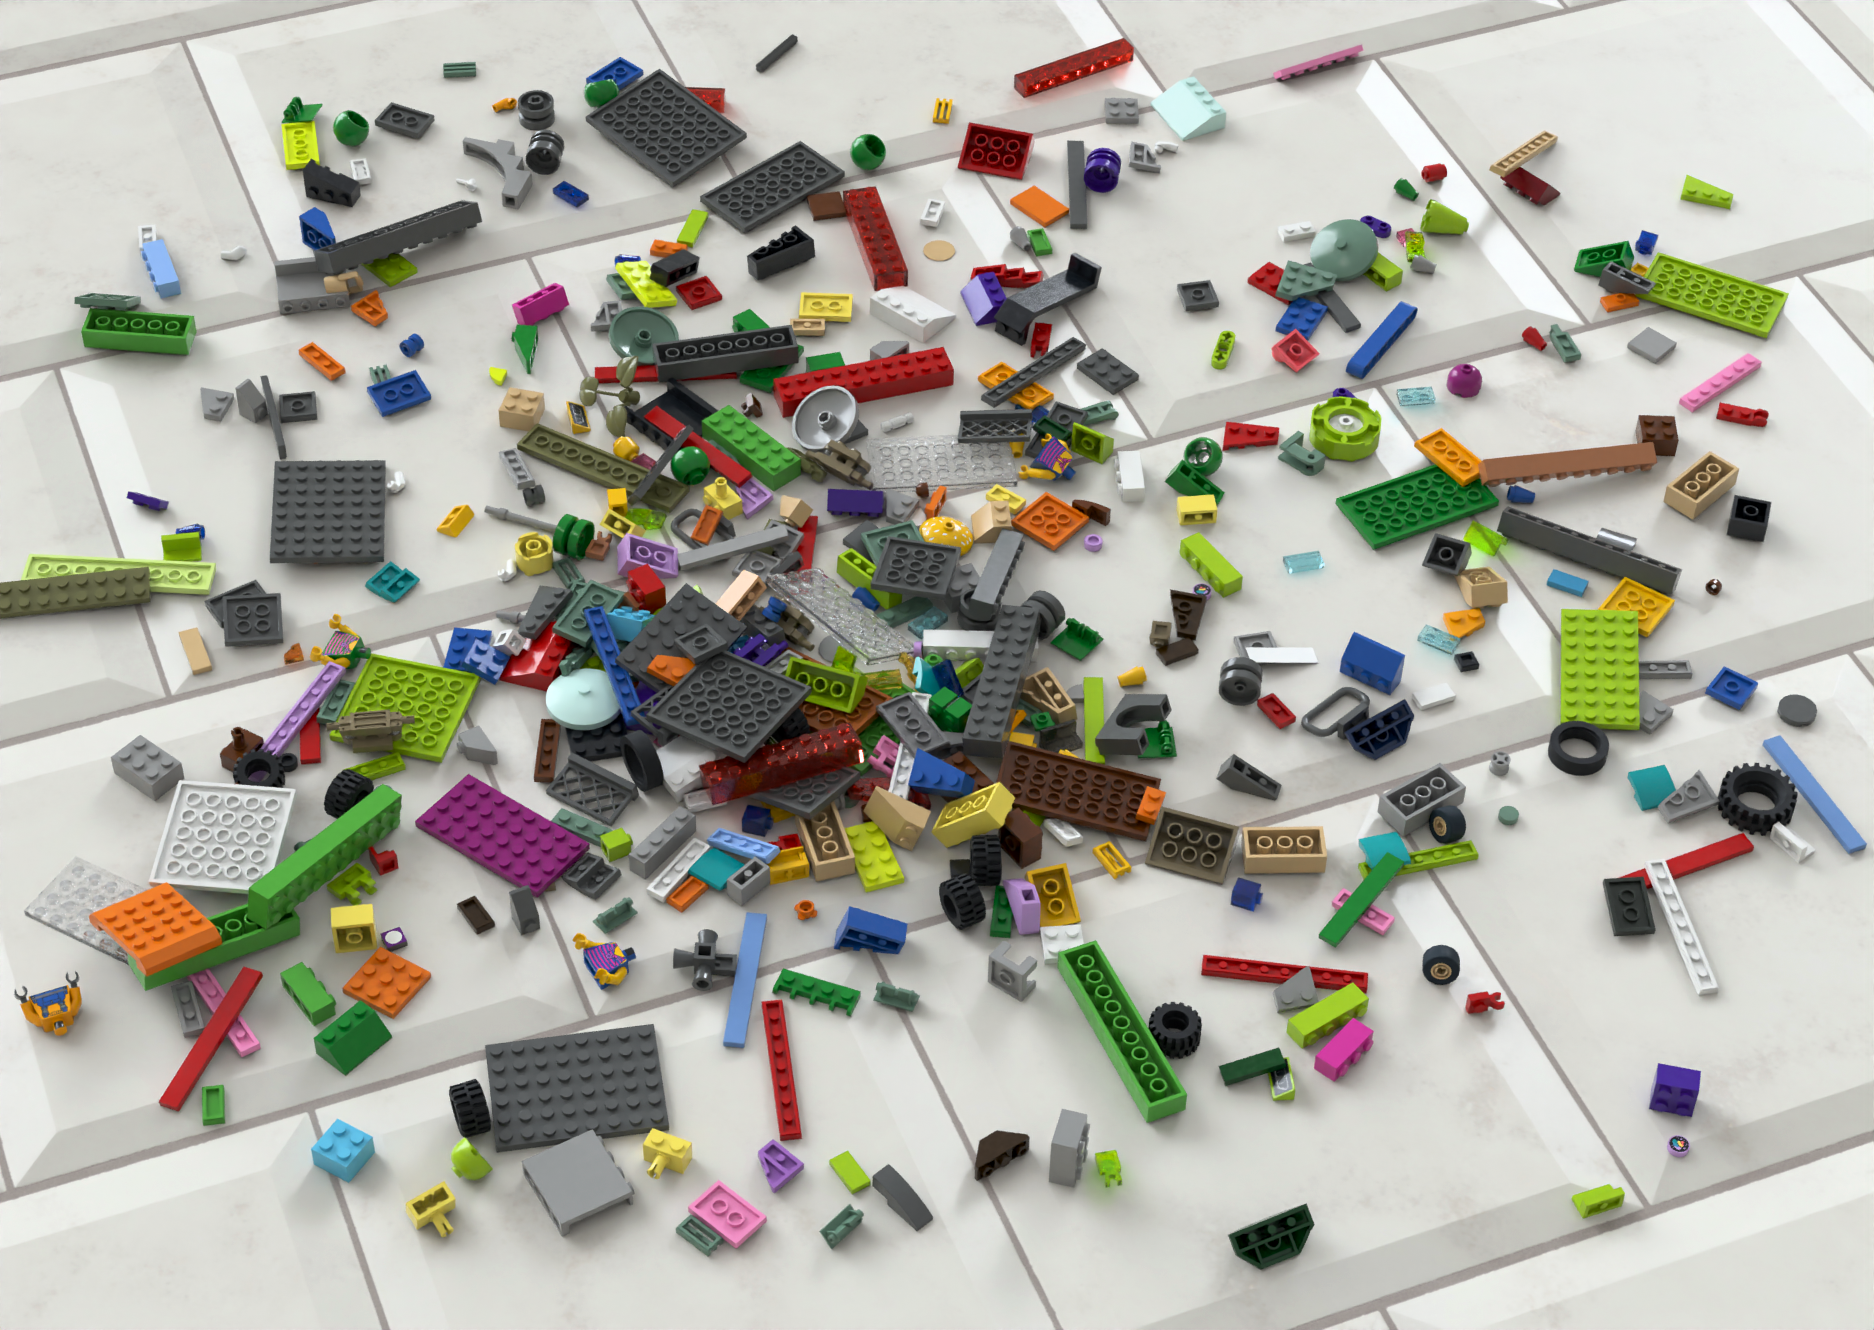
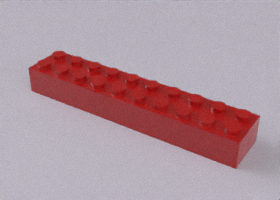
(870, 379)

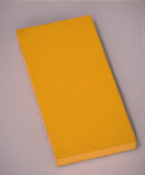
(1034, 391)
(1450, 456)

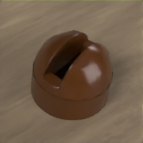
(922, 490)
(1716, 590)

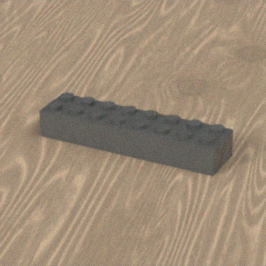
(725, 353)

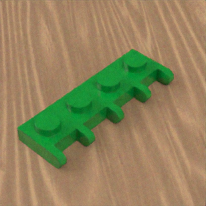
(817, 990)

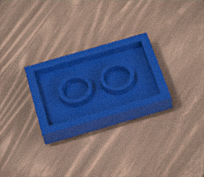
(619, 70)
(1303, 316)
(398, 393)
(460, 645)

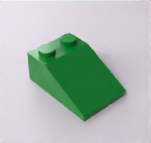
(1595, 259)

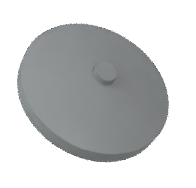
(824, 416)

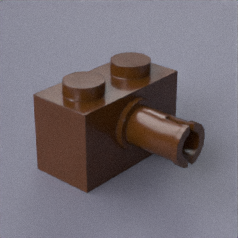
(242, 742)

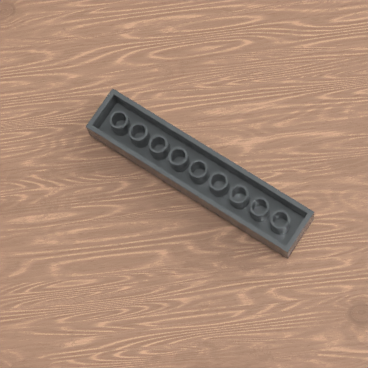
(397, 236)
(1001, 682)

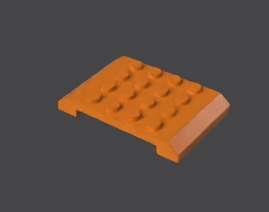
(157, 928)

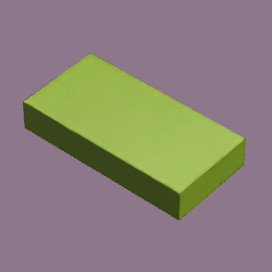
(849, 1172)

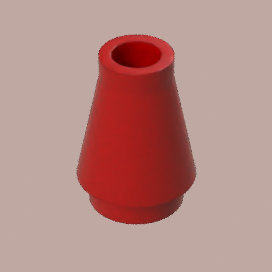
(1534, 338)

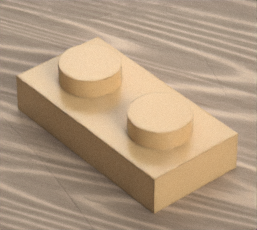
(808, 327)

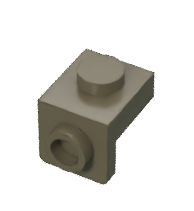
(1160, 633)

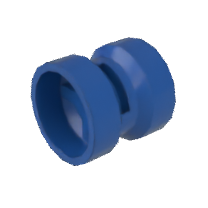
(411, 345)
(774, 609)

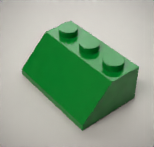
(352, 1038)

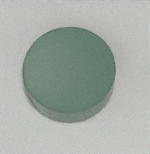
(1508, 815)

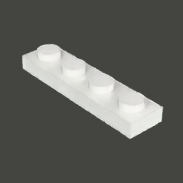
(677, 870)

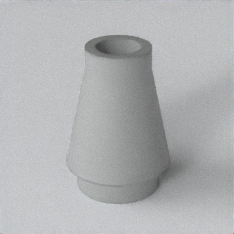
(1020, 237)
(1422, 264)

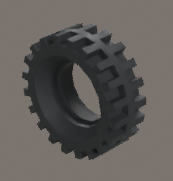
(1761, 781)

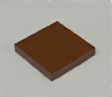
(826, 206)

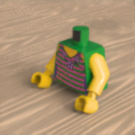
(343, 648)

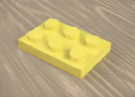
(826, 306)

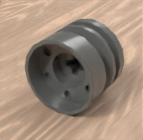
(545, 152)

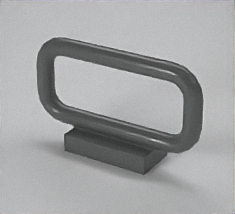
(724, 529)
(1348, 721)

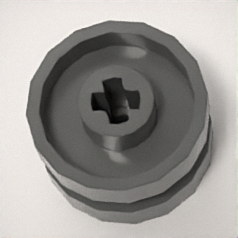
(536, 110)
(1051, 612)
(973, 623)
(1240, 681)

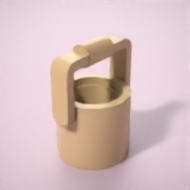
(339, 283)

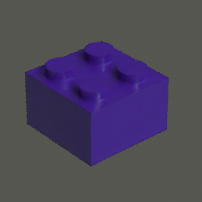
(1675, 1090)

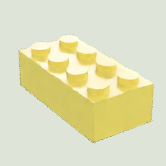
(973, 815)

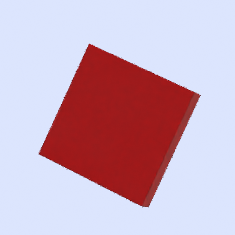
(698, 292)

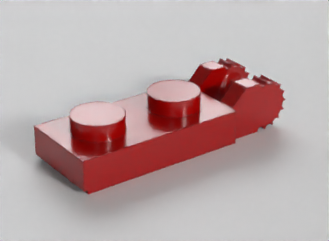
(1041, 338)
(1742, 415)

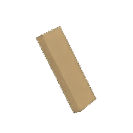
(195, 651)

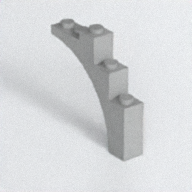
(502, 157)

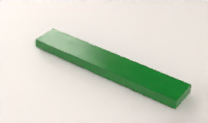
(1361, 899)

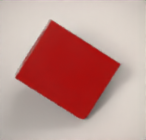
(384, 861)

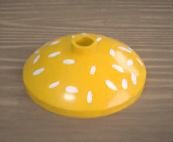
(947, 532)

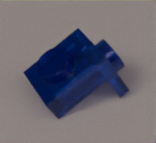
(1646, 243)

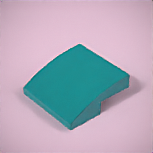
(392, 582)
(926, 680)
(1651, 786)
(1377, 846)
(715, 868)

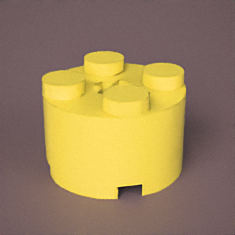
(534, 553)

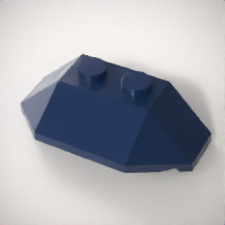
(1382, 731)

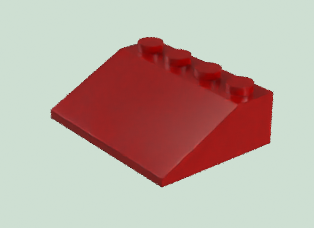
(996, 151)
(538, 660)

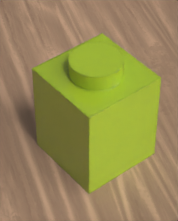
(616, 844)

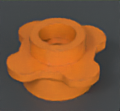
(805, 909)

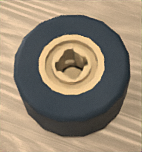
(1447, 824)
(1441, 964)

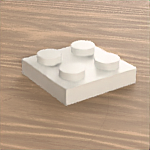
(1059, 938)

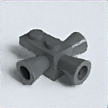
(705, 960)

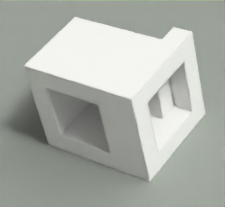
(509, 642)

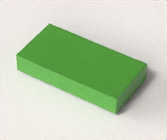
(1039, 242)
(213, 1105)

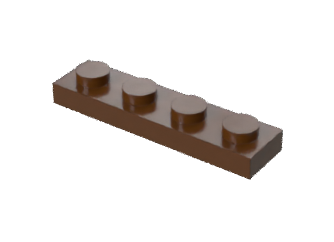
(547, 751)

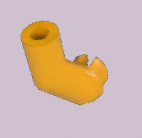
(507, 103)

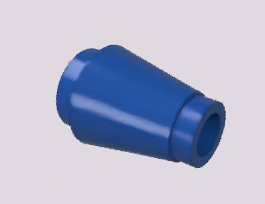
(1520, 495)
(866, 598)

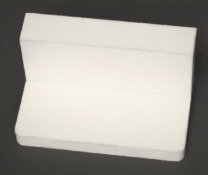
(1791, 842)

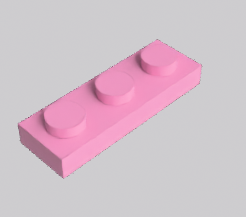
(1373, 918)

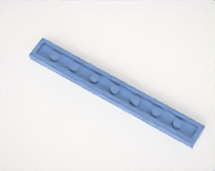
(1814, 794)
(745, 980)

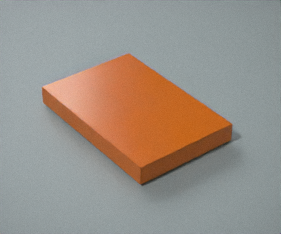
(1039, 206)

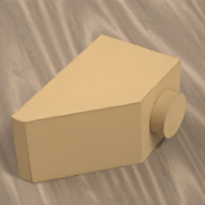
(794, 511)

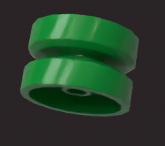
(573, 536)

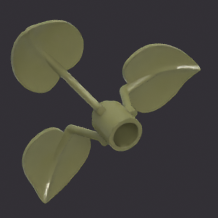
(616, 418)

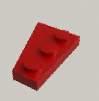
(1242, 434)

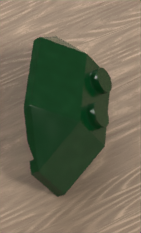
(1273, 1237)

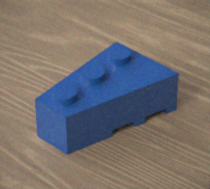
(937, 777)
(870, 931)

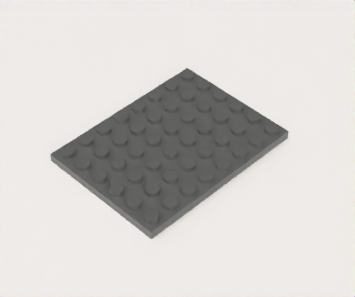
(666, 127)
(328, 511)
(574, 1084)

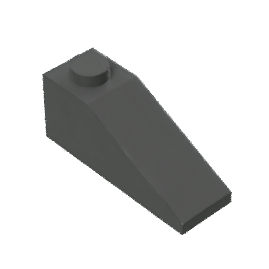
(1621, 280)
(1245, 778)

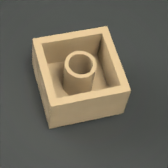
(521, 409)

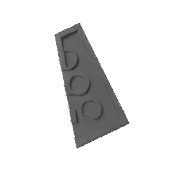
(543, 609)

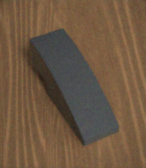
(901, 1197)

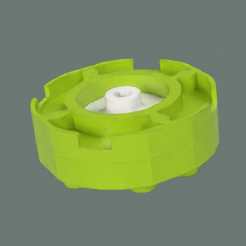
(1345, 428)

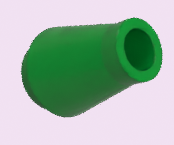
(1405, 189)

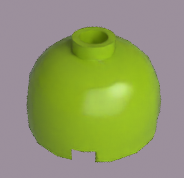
(468, 1161)

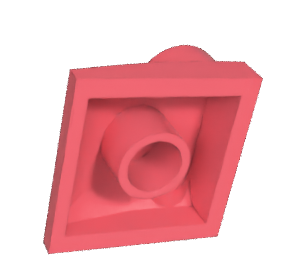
(1294, 351)

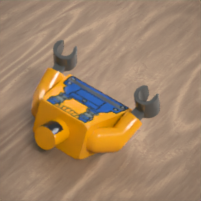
(52, 1008)

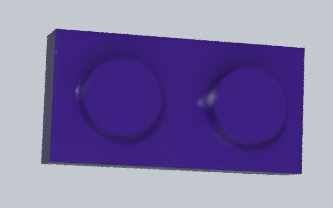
(141, 499)

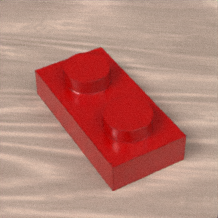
(1276, 711)

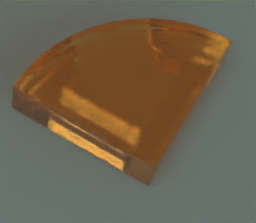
(293, 655)

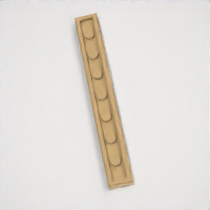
(1523, 153)

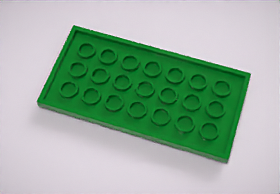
(1413, 505)

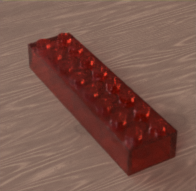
(875, 238)
(782, 763)

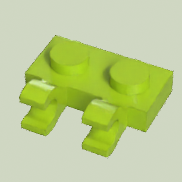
(347, 883)

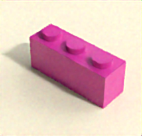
(540, 304)
(1344, 1050)

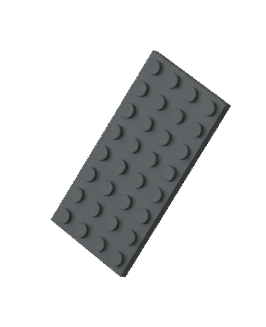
(772, 186)

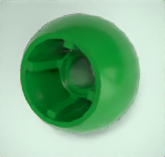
(600, 92)
(350, 128)
(868, 152)
(1195, 451)
(690, 465)

